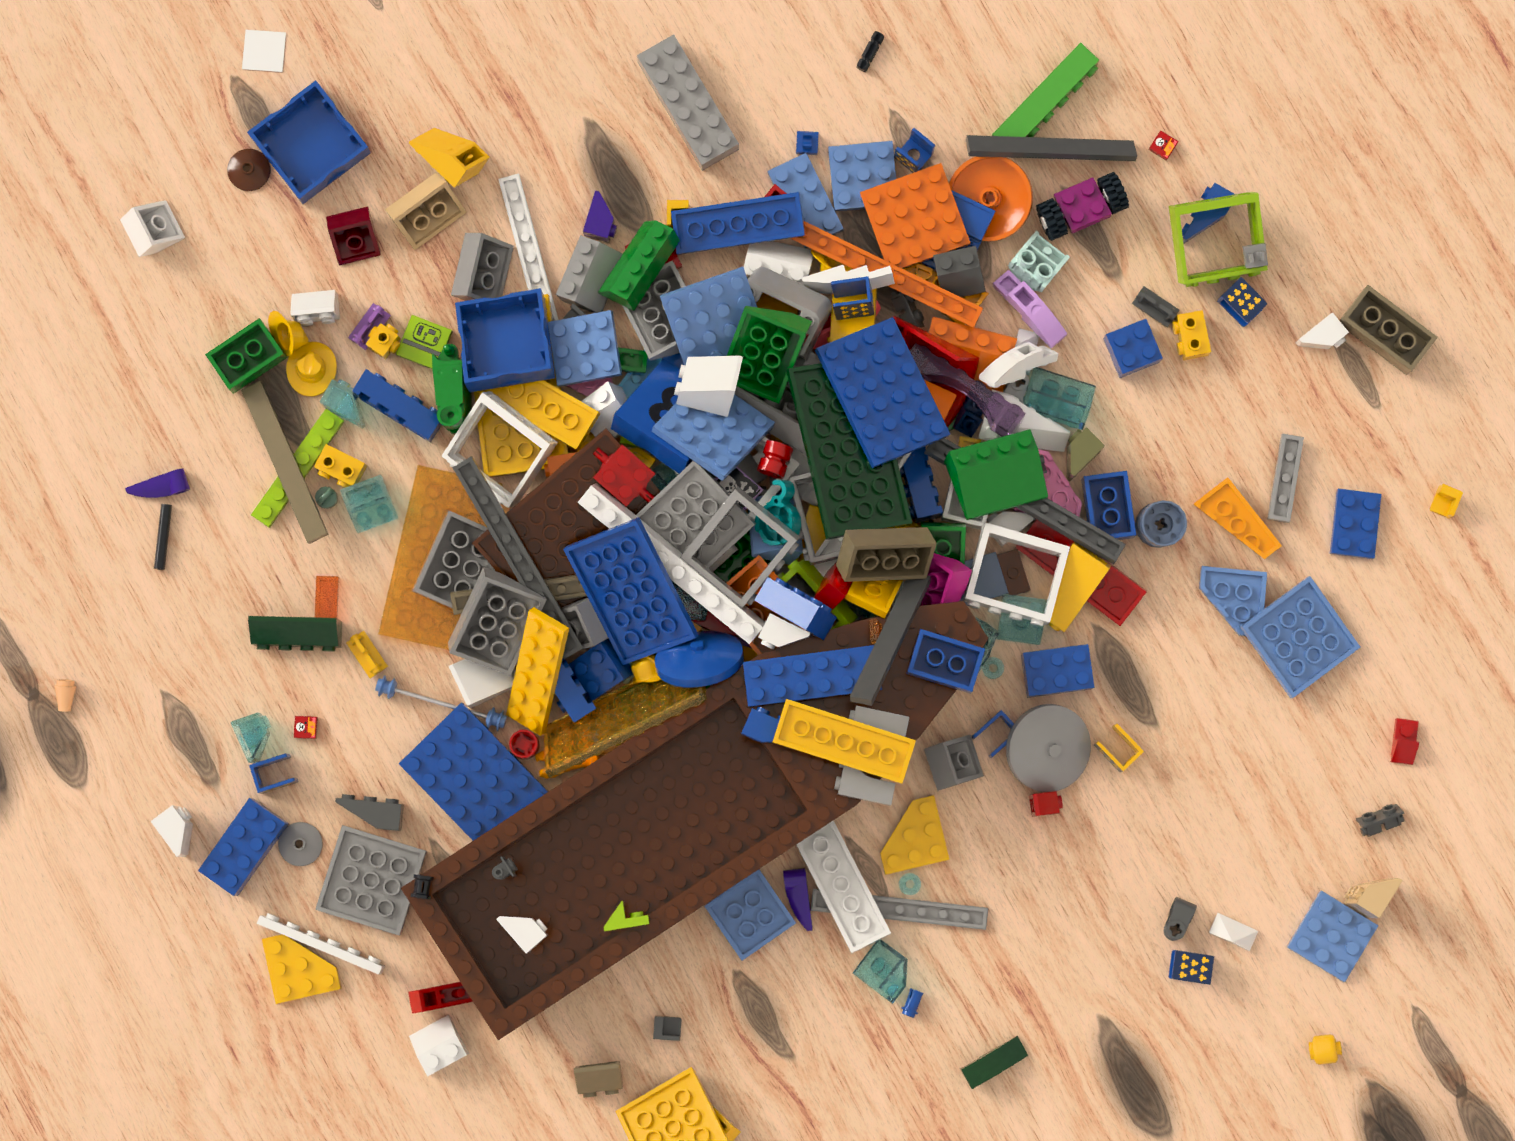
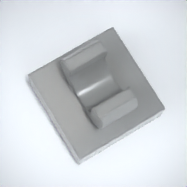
(1255, 255)

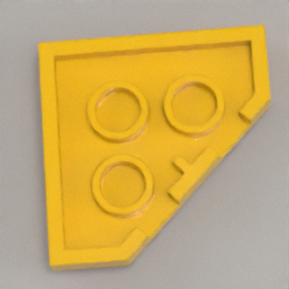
(916, 839)
(297, 970)

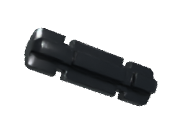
(870, 51)

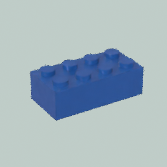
(243, 847)

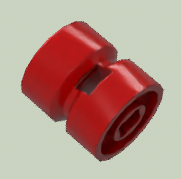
(775, 458)
(524, 744)

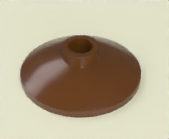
(255, 177)

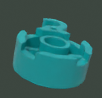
(782, 510)

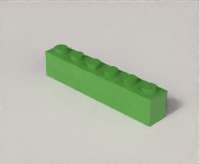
(1050, 94)

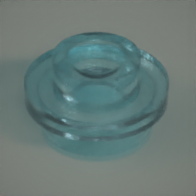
(1000, 668)
(902, 884)

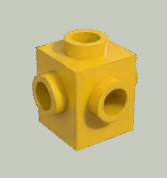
(380, 347)

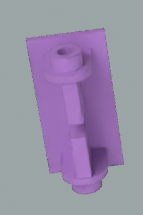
(372, 318)

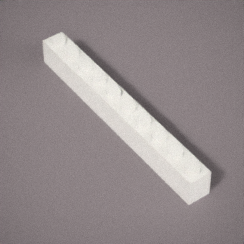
(613, 513)

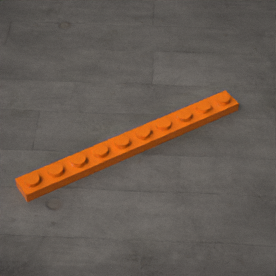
(904, 281)

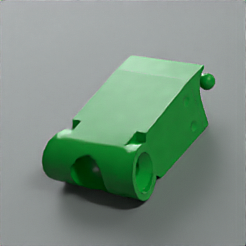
(451, 393)

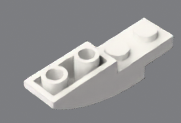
(1015, 363)

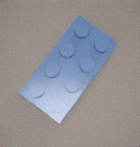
(801, 177)

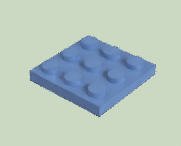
(858, 169)
(585, 348)
(750, 914)
(1332, 936)

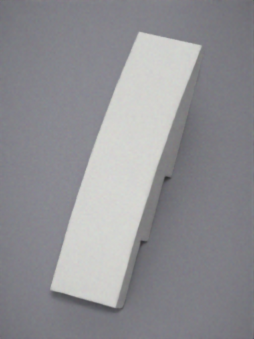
(821, 281)

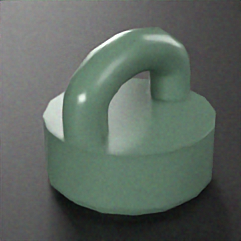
(326, 497)

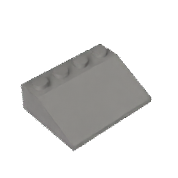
(650, 317)
(452, 560)
(494, 622)

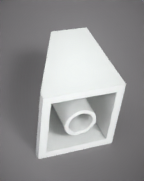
(708, 383)
(479, 682)

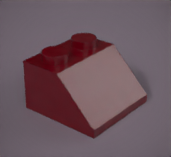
(353, 235)

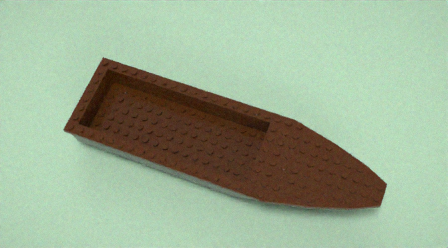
(655, 827)

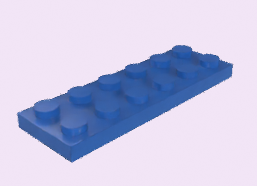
(738, 223)
(804, 676)

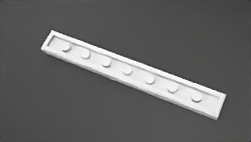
(525, 237)

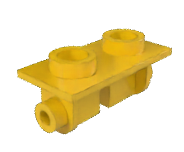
(366, 654)

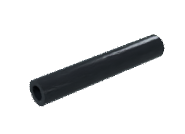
(162, 537)

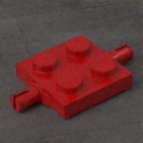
(623, 475)

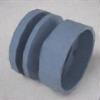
(1171, 517)

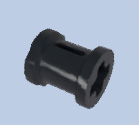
(418, 886)

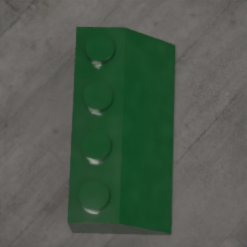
(295, 632)

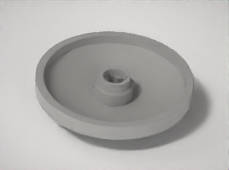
(1048, 748)

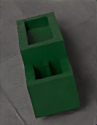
(994, 1062)

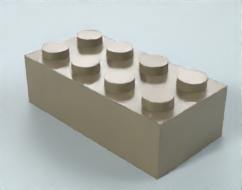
(1387, 330)
(886, 554)

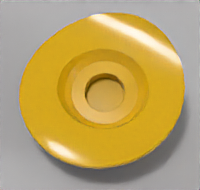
(311, 369)

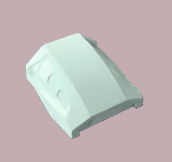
(1037, 262)

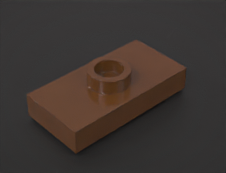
(1013, 572)

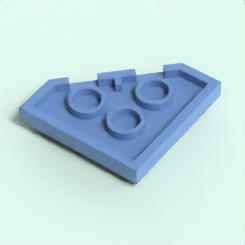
(1234, 593)

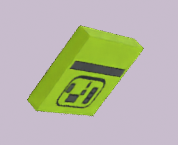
(422, 340)

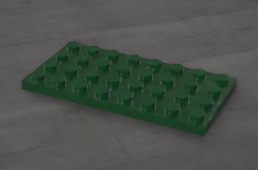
(844, 483)

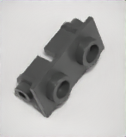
(1155, 306)
(912, 314)
(1390, 815)
(504, 869)

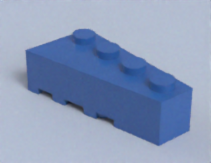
(397, 405)
(920, 489)
(571, 694)

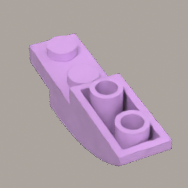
(1031, 307)

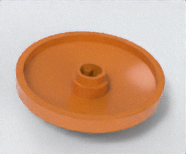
(1000, 186)

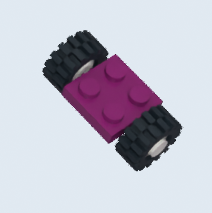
(1082, 205)

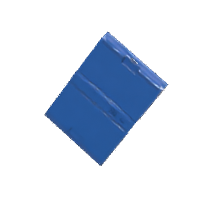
(975, 220)

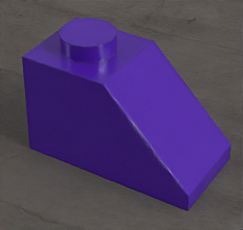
(599, 221)

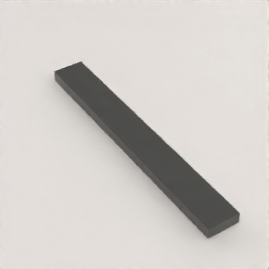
(1051, 148)
(889, 641)

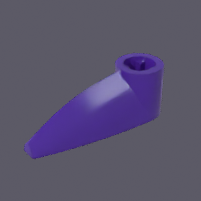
(161, 486)
(797, 893)

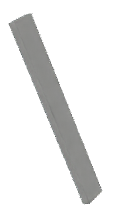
(920, 911)

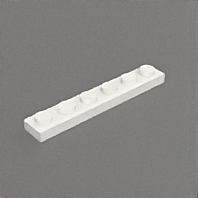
(312, 939)

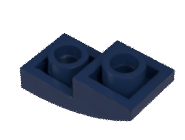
(968, 418)

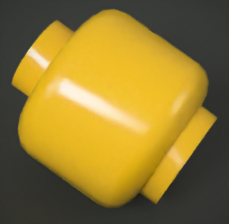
(1325, 1049)

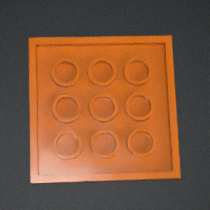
(915, 217)

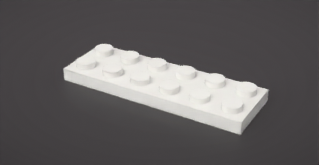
(843, 888)

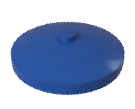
(700, 661)

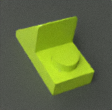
(618, 919)

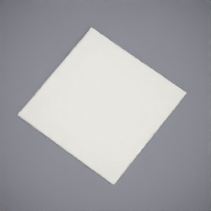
(264, 50)

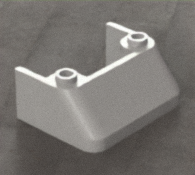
(810, 303)

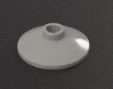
(311, 844)

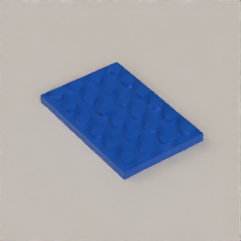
(882, 392)
(631, 591)
(471, 773)

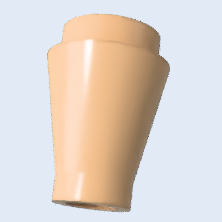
(65, 694)

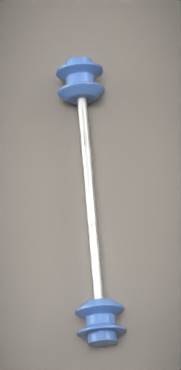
(390, 688)

